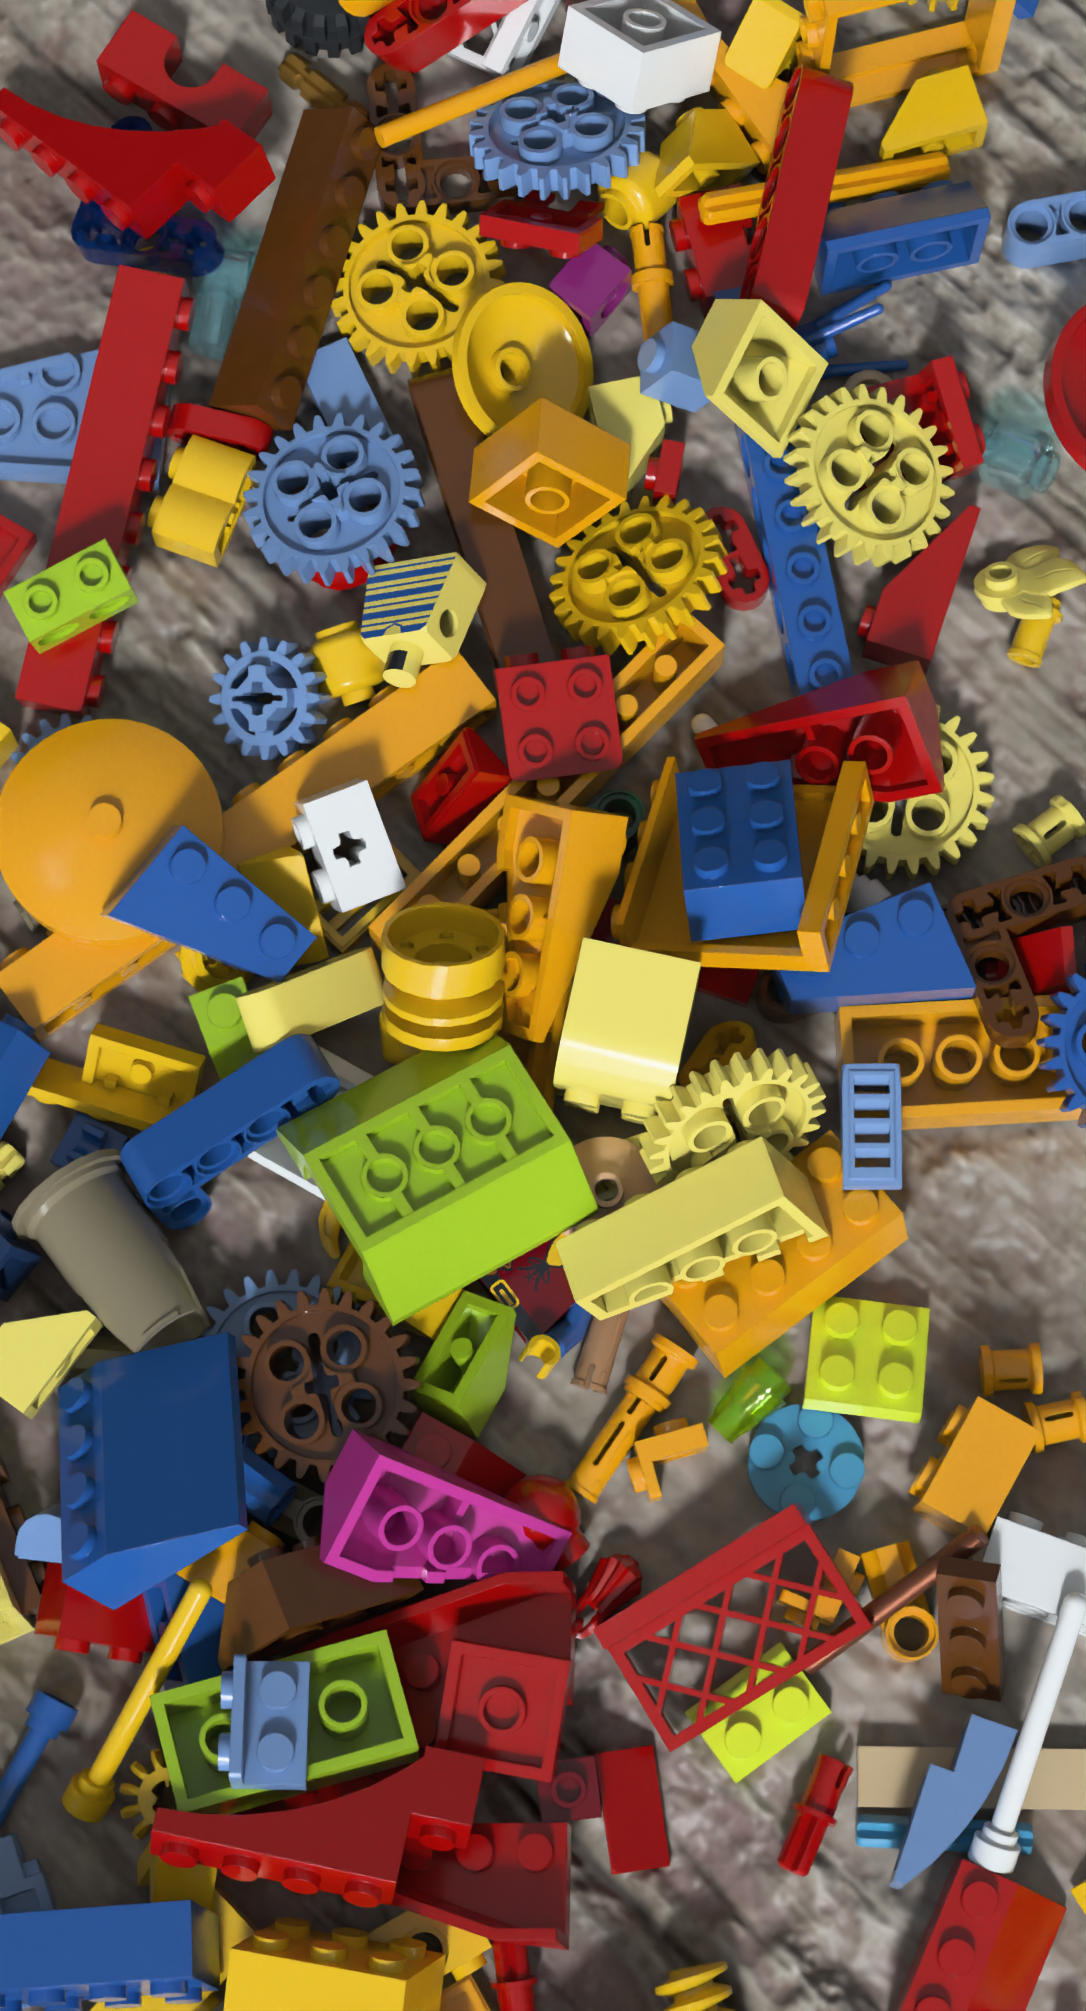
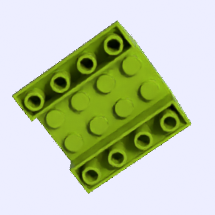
(441, 1171)

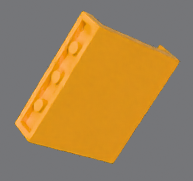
(831, 840)

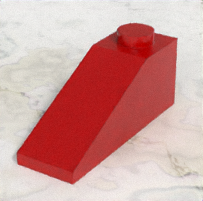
(917, 599)

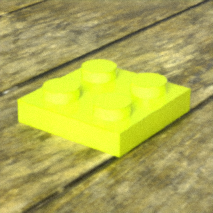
(867, 1359)

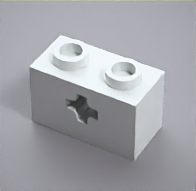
(372, 866)

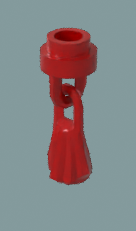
(612, 1584)

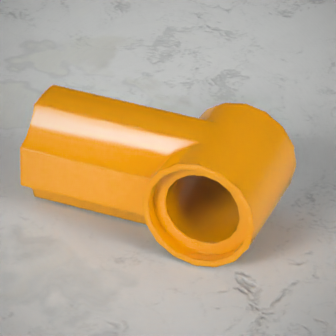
(882, 1570)

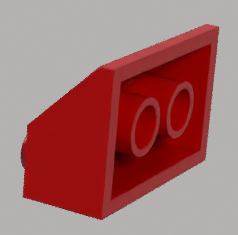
(981, 1945)

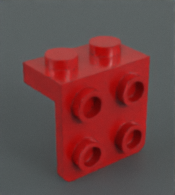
(943, 397)
(558, 714)

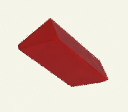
(458, 788)
(632, 1809)

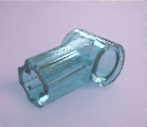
(219, 302)

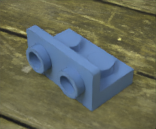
(267, 1724)

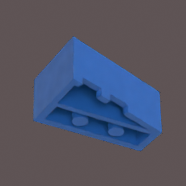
(210, 908)

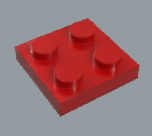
(505, 1707)

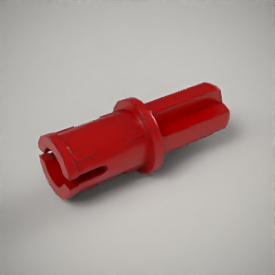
(814, 1814)
(513, 1977)

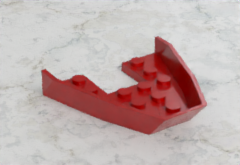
(512, 1875)

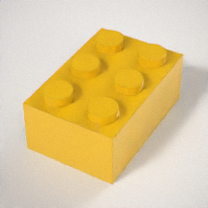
(335, 1971)

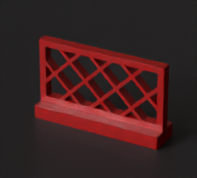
(702, 1583)

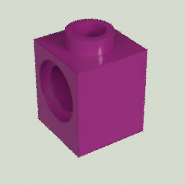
(593, 285)

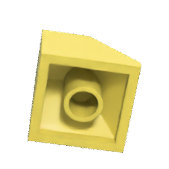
(756, 370)

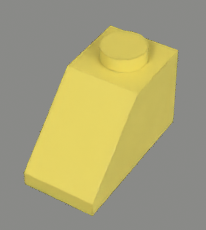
(632, 418)
(40, 1354)

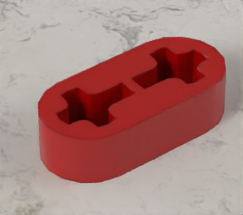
(219, 426)
(746, 555)

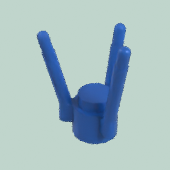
(821, 331)

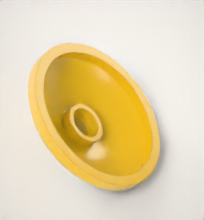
(533, 342)

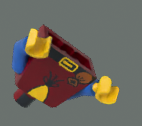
(543, 1303)

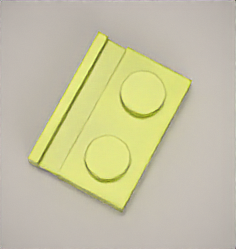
(767, 1723)

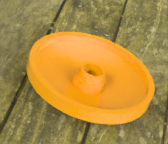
(88, 815)

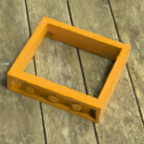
(893, 65)

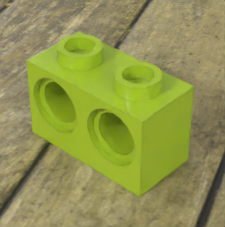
(71, 596)

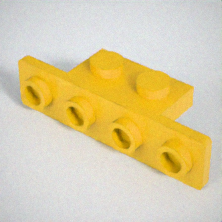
(123, 1079)

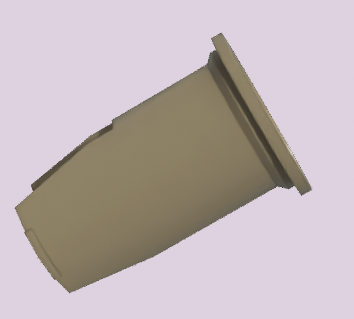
(112, 1253)

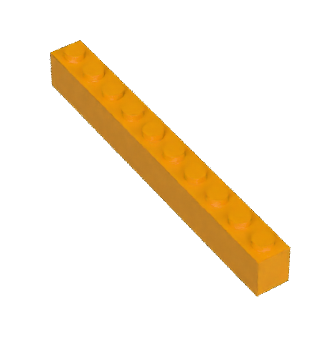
(383, 745)

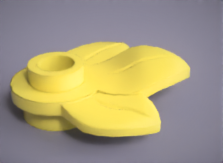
(1027, 582)

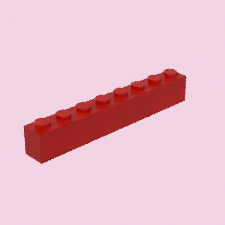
(112, 470)

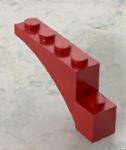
(141, 174)
(336, 1845)

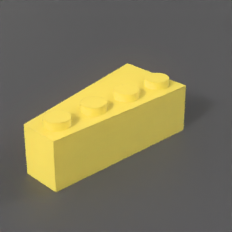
(690, 1229)

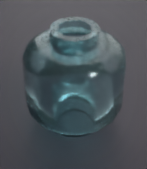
(1019, 459)

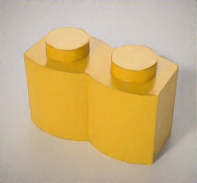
(202, 501)

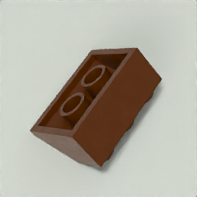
(298, 1599)

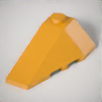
(558, 880)

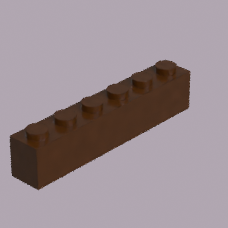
(298, 267)

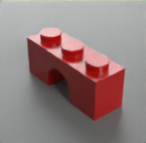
(140, 68)

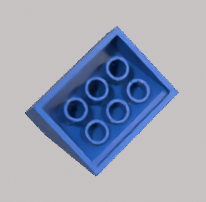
(149, 1466)

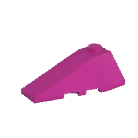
(414, 1520)

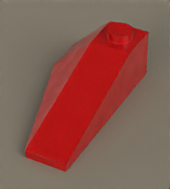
(869, 717)

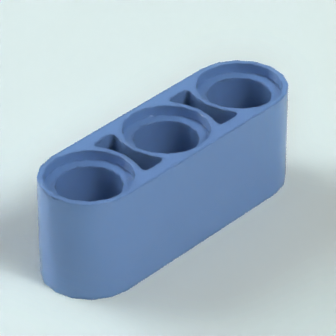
(1051, 221)

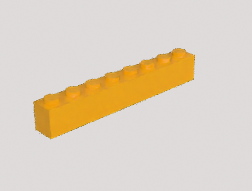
(645, 699)

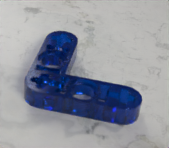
(166, 254)

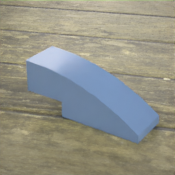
(952, 1797)

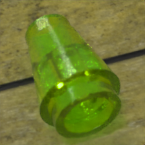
(749, 1400)

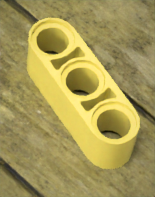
(312, 998)

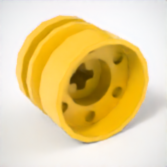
(443, 976)

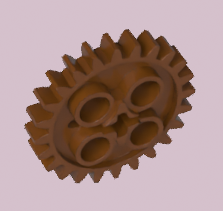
(274, 1399)

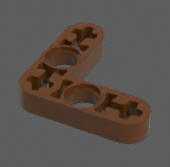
(425, 176)
(995, 937)

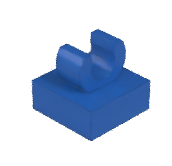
(84, 1137)

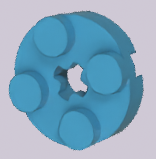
(772, 1454)

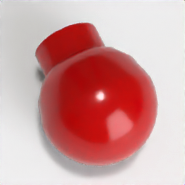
(555, 1503)

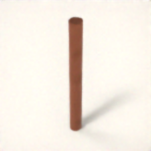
(906, 1590)

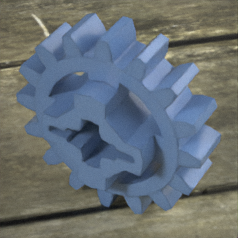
(264, 671)

